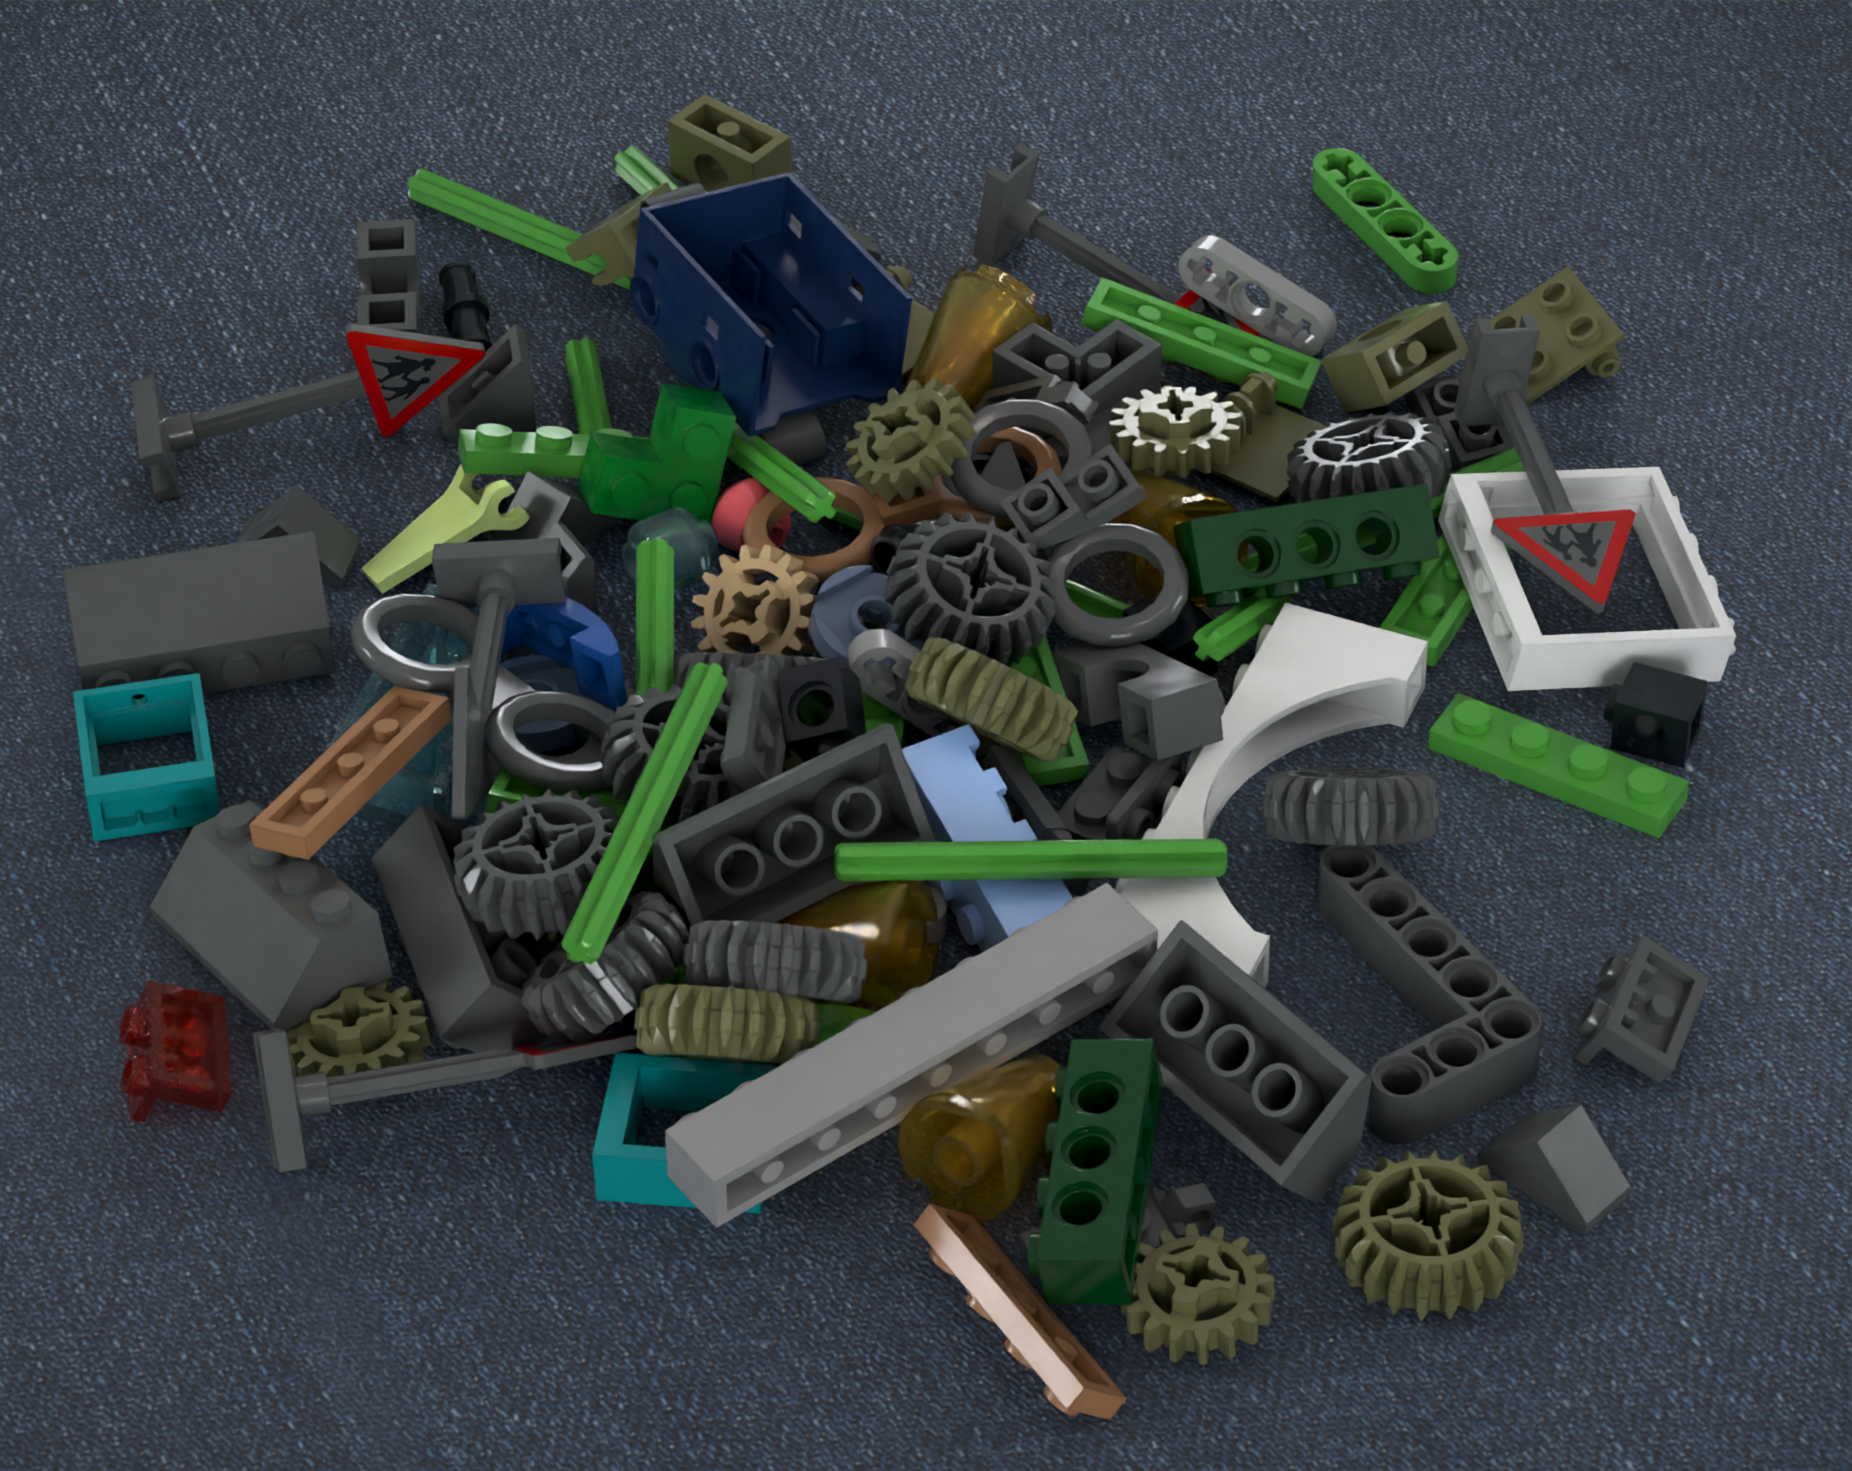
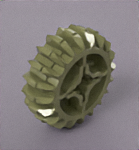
(991, 699)
(725, 1024)
(1428, 1234)

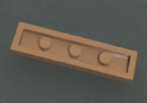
(350, 772)
(1031, 1327)

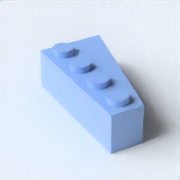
(970, 806)

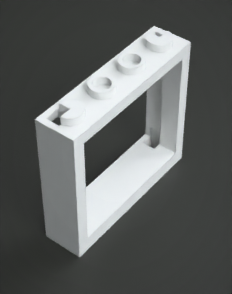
(1585, 659)

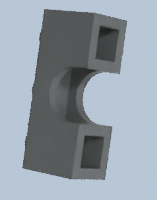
(389, 275)
(1159, 700)

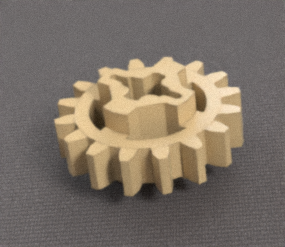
(757, 612)

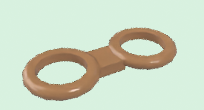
(877, 514)

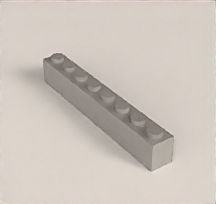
(924, 1042)

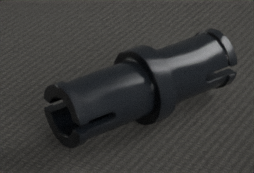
(464, 309)

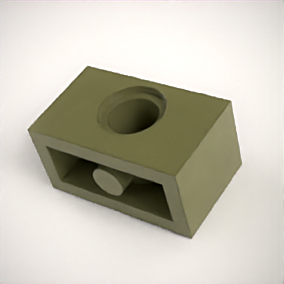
(724, 146)
(1395, 356)

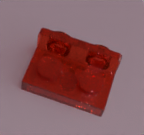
(175, 1049)

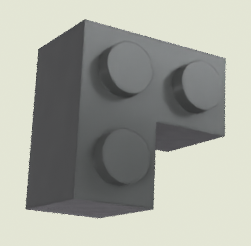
(1105, 367)

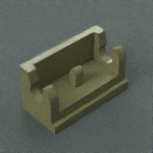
(614, 240)

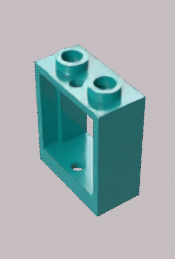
(150, 797)
(656, 1082)

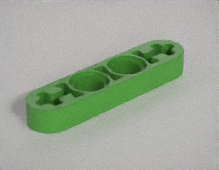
(1422, 261)

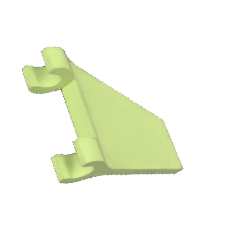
(450, 519)

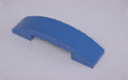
(575, 639)

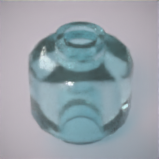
(691, 540)

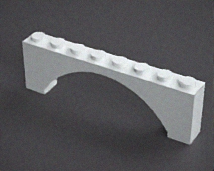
(1305, 684)

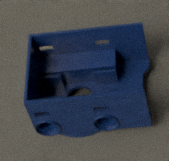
(737, 260)

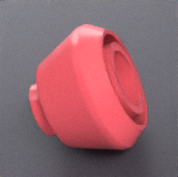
(732, 512)

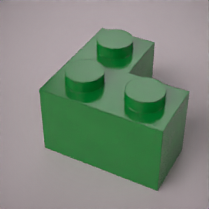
(670, 470)

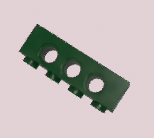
(1396, 516)
(1097, 1172)

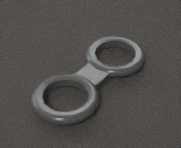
(1070, 553)
(513, 699)

